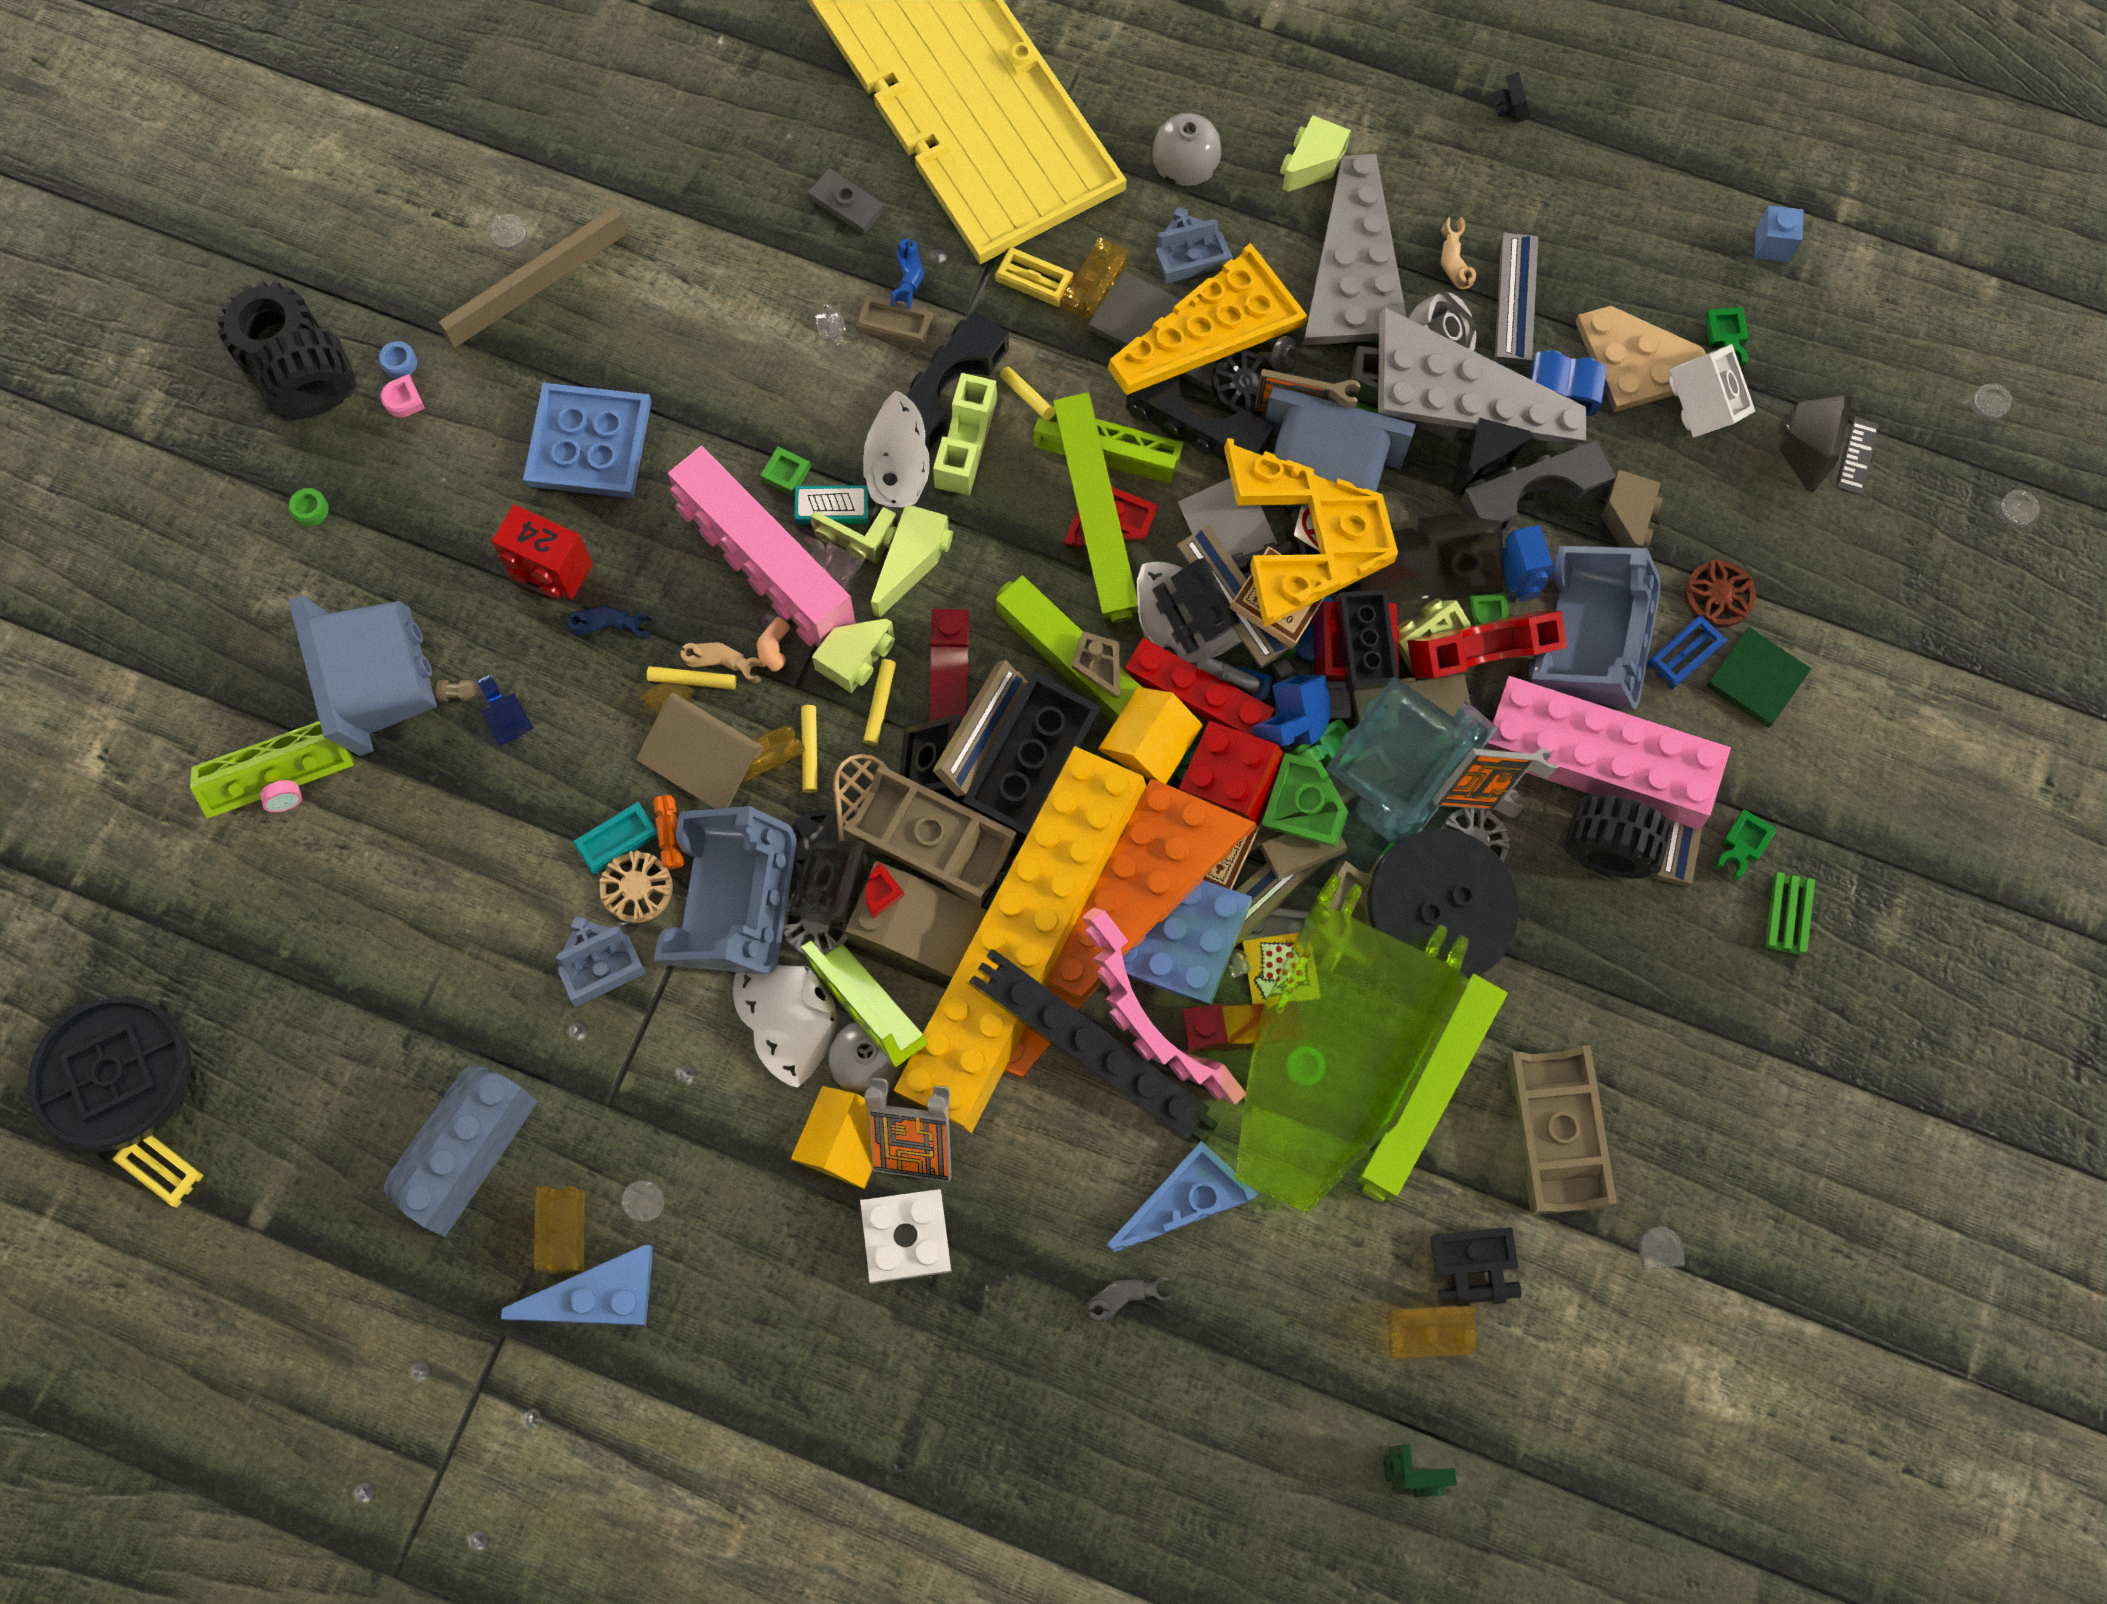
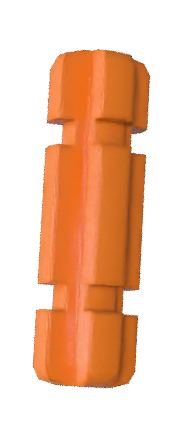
(666, 827)

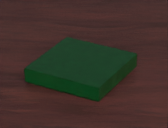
(1758, 677)

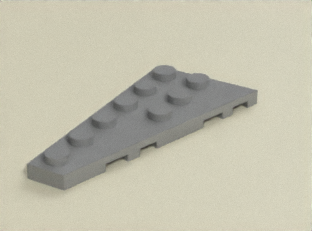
(1356, 261)
(1450, 385)

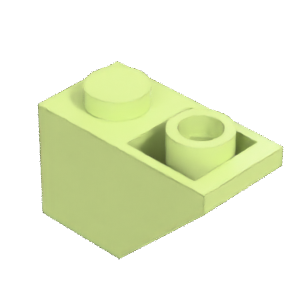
(1316, 155)
(852, 650)

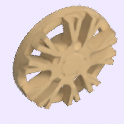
(635, 887)

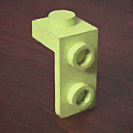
(863, 547)

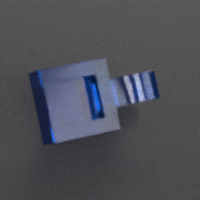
(504, 715)

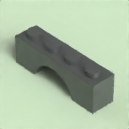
(1575, 474)

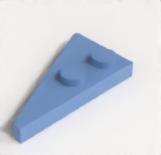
(1191, 1193)
(603, 1295)

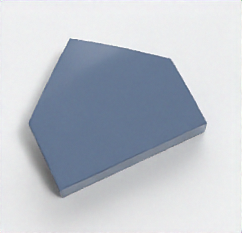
(1190, 247)
(596, 961)

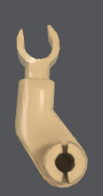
(1451, 262)
(716, 654)

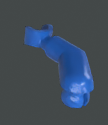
(912, 272)

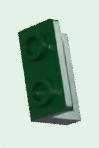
(1423, 1482)

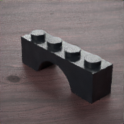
(974, 349)
(1165, 408)

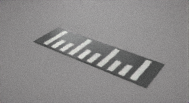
(1858, 455)

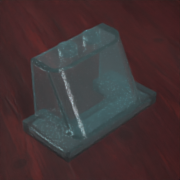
(1406, 755)

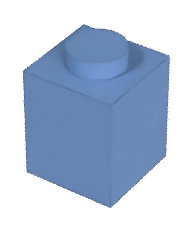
(1778, 233)

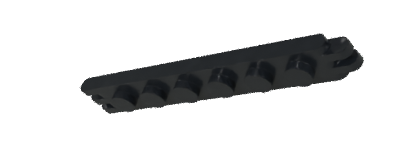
(1093, 1048)

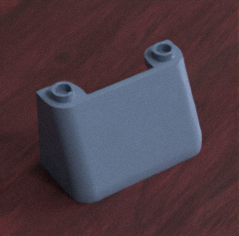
(1608, 622)
(733, 892)

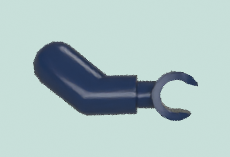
(602, 617)

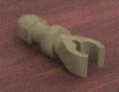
(465, 690)

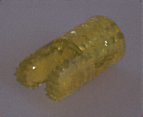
(778, 748)

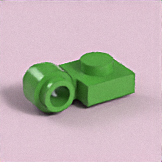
(1326, 746)

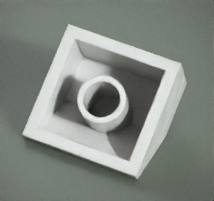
(1711, 391)

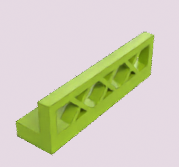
(1121, 455)
(241, 775)
(866, 1002)

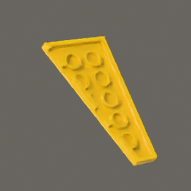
(1217, 319)

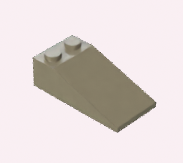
(922, 929)

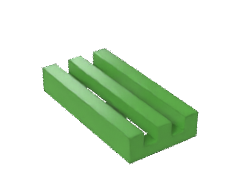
(1794, 884)

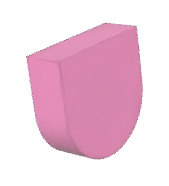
(401, 397)

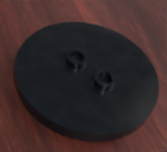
(1449, 883)
(109, 1074)

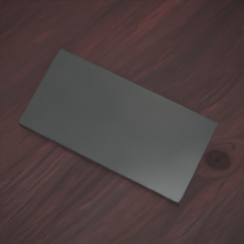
(1130, 313)

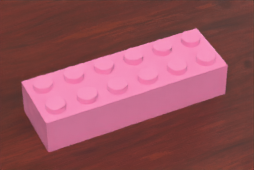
(759, 547)
(1611, 751)

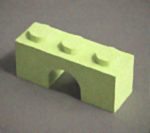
(969, 426)

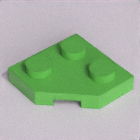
(1305, 802)

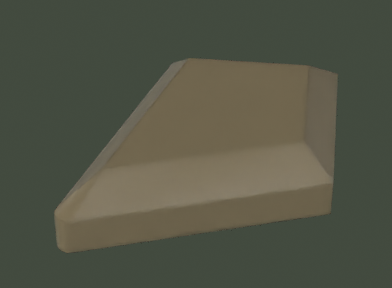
(1099, 662)

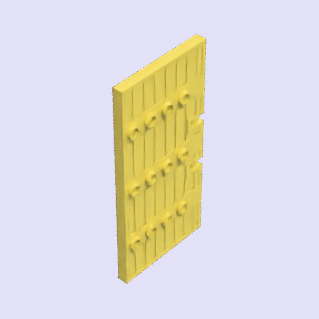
(1003, 128)

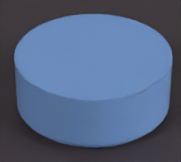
(397, 359)

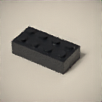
(1366, 639)

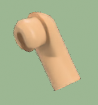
(768, 645)

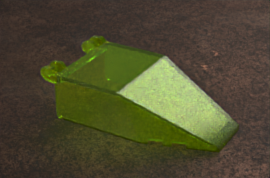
(1340, 1048)

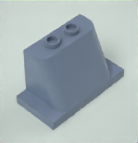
(1336, 439)
(362, 668)

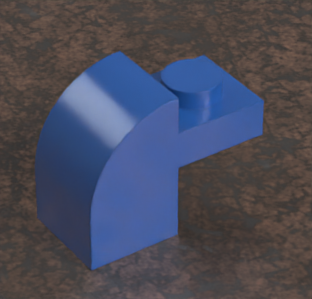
(1301, 709)

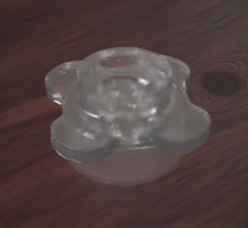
(830, 324)

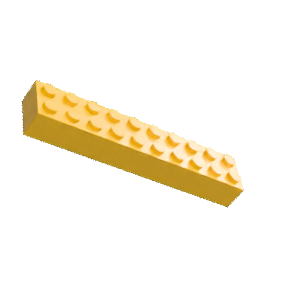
(1028, 925)

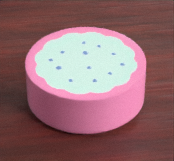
(280, 796)

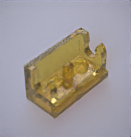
(1095, 278)
(559, 1230)
(1431, 1332)

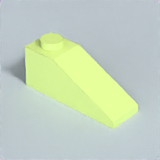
(911, 556)

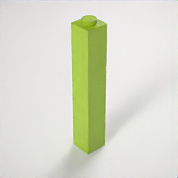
(1096, 507)
(1056, 641)
(1401, 1147)

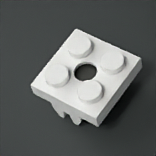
(905, 1236)

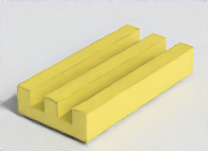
(1031, 281)
(182, 1186)

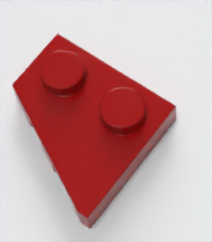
(1134, 517)

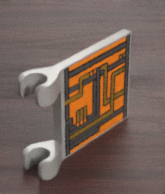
(1488, 780)
(910, 1139)

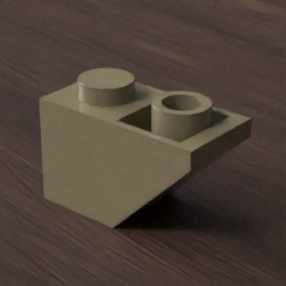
(1629, 508)

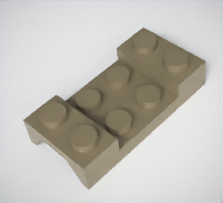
(931, 835)
(1562, 1131)

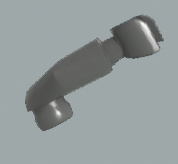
(1119, 1292)

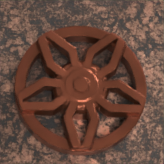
(1720, 593)

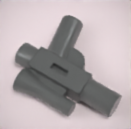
(1229, 673)

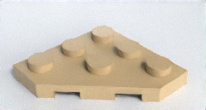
(1635, 355)

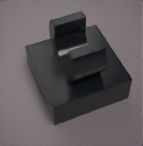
(1512, 99)

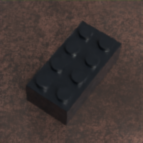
(1030, 754)

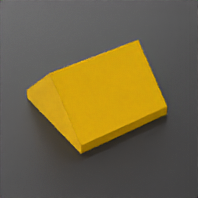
(1152, 734)
(837, 1137)

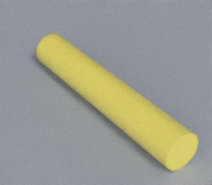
(1027, 393)
(692, 678)
(879, 702)
(809, 756)

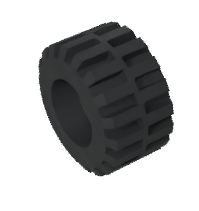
(256, 310)
(303, 373)
(1618, 836)

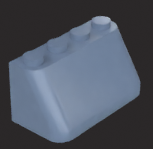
(457, 1147)

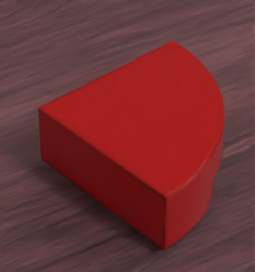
(881, 891)

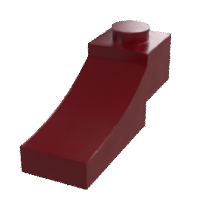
(949, 663)
(1220, 1027)

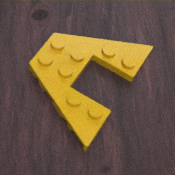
(1347, 523)

